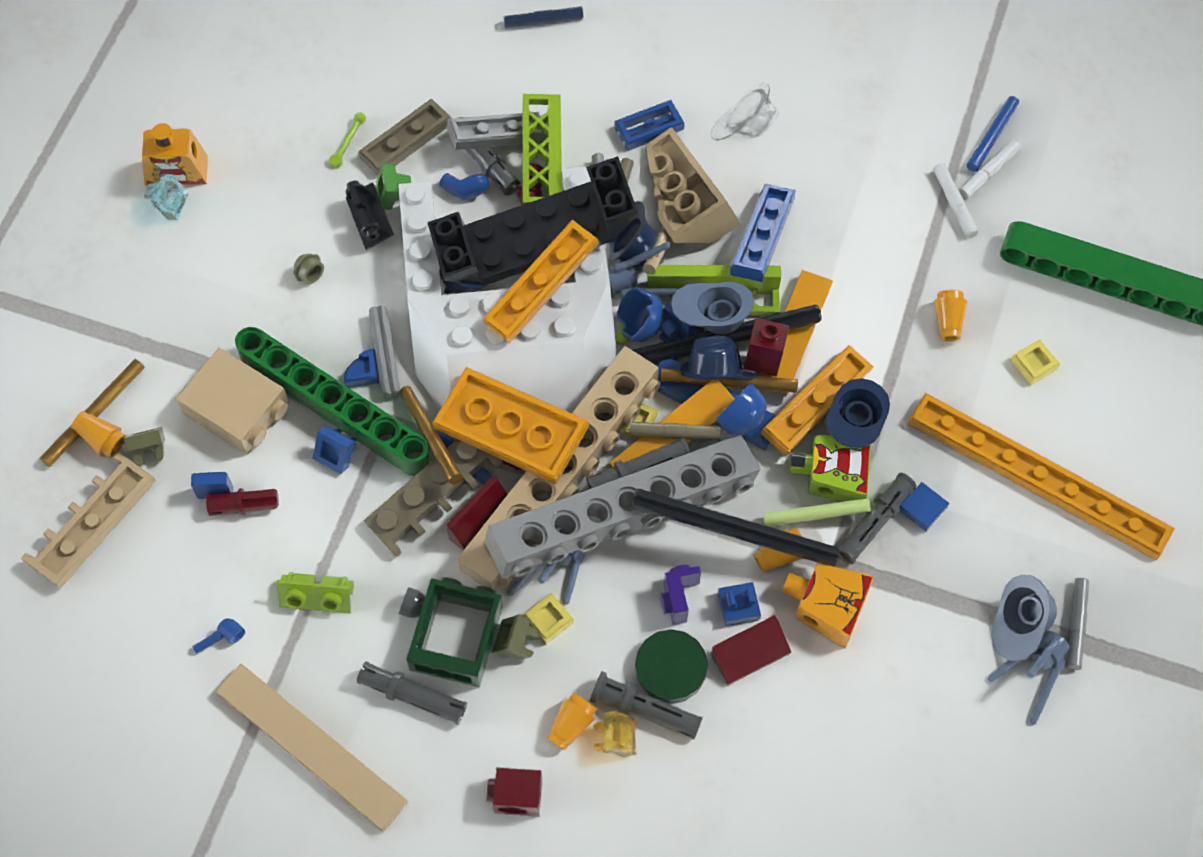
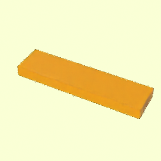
(540, 281)
(809, 290)
(814, 401)
(698, 410)

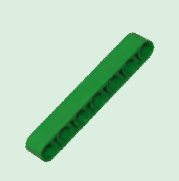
(1104, 271)
(340, 413)

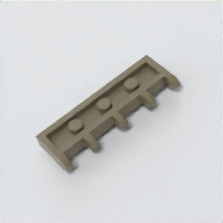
(424, 494)

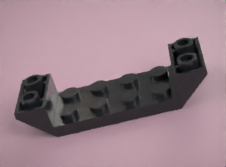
(516, 237)

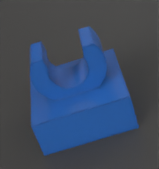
(673, 327)
(333, 449)
(739, 604)

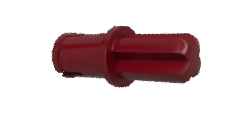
(241, 501)

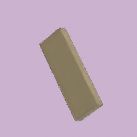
(405, 136)

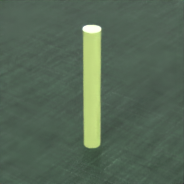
(817, 512)

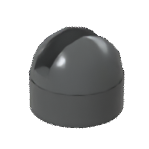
(411, 603)

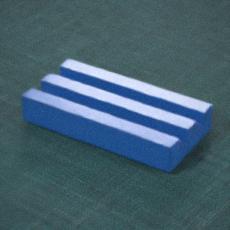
(651, 128)

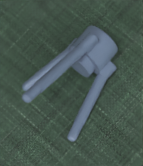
(623, 275)
(575, 558)
(1047, 656)

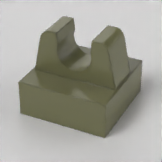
(145, 440)
(512, 637)

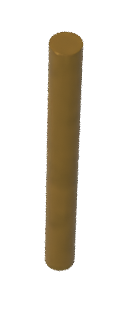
(759, 382)
(95, 409)
(431, 435)

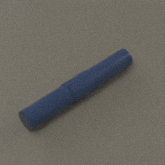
(543, 17)

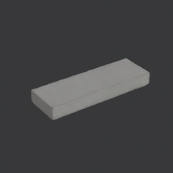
(490, 131)

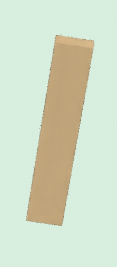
(312, 747)

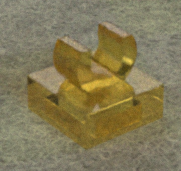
(618, 734)

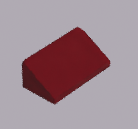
(475, 513)
(750, 650)

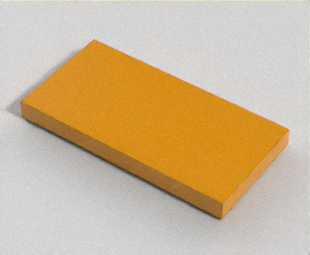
(511, 425)

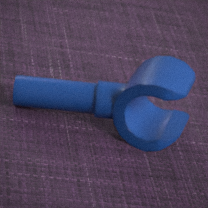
(227, 629)

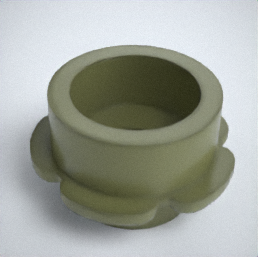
(308, 268)

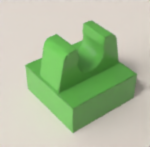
(388, 186)

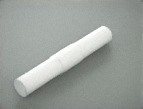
(990, 169)
(955, 200)

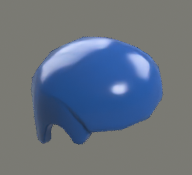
(641, 314)
(744, 412)

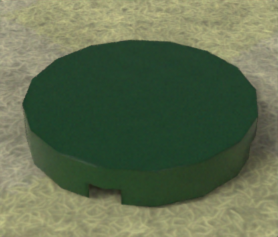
(671, 666)

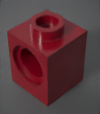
(766, 347)
(515, 791)

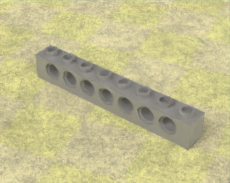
(516, 558)

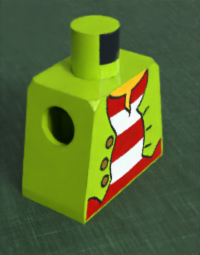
(834, 469)

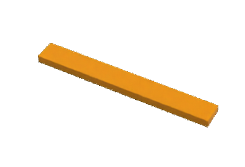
(1041, 476)

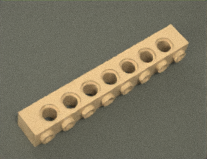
(625, 371)

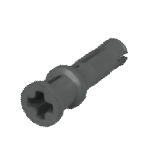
(628, 699)

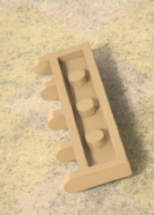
(91, 522)

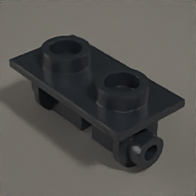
(368, 213)

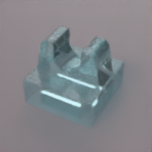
(167, 196)

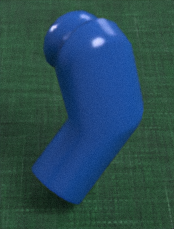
(464, 188)

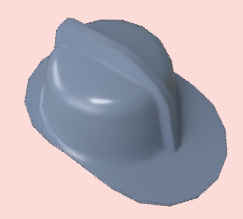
(713, 305)
(1022, 617)

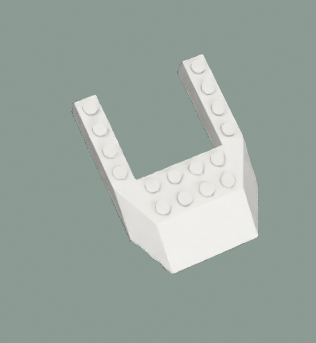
(551, 357)

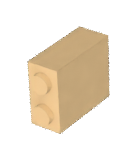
(233, 401)

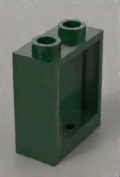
(444, 665)

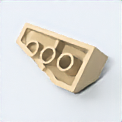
(686, 188)

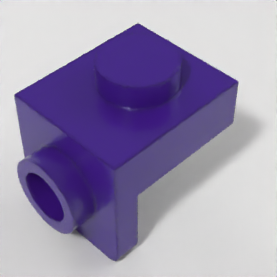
(674, 599)

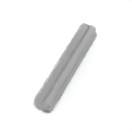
(384, 352)

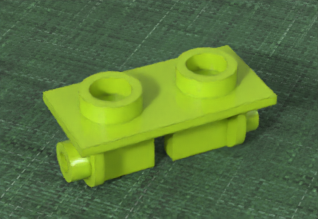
(302, 592)

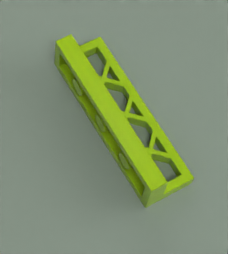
(552, 143)
(680, 275)

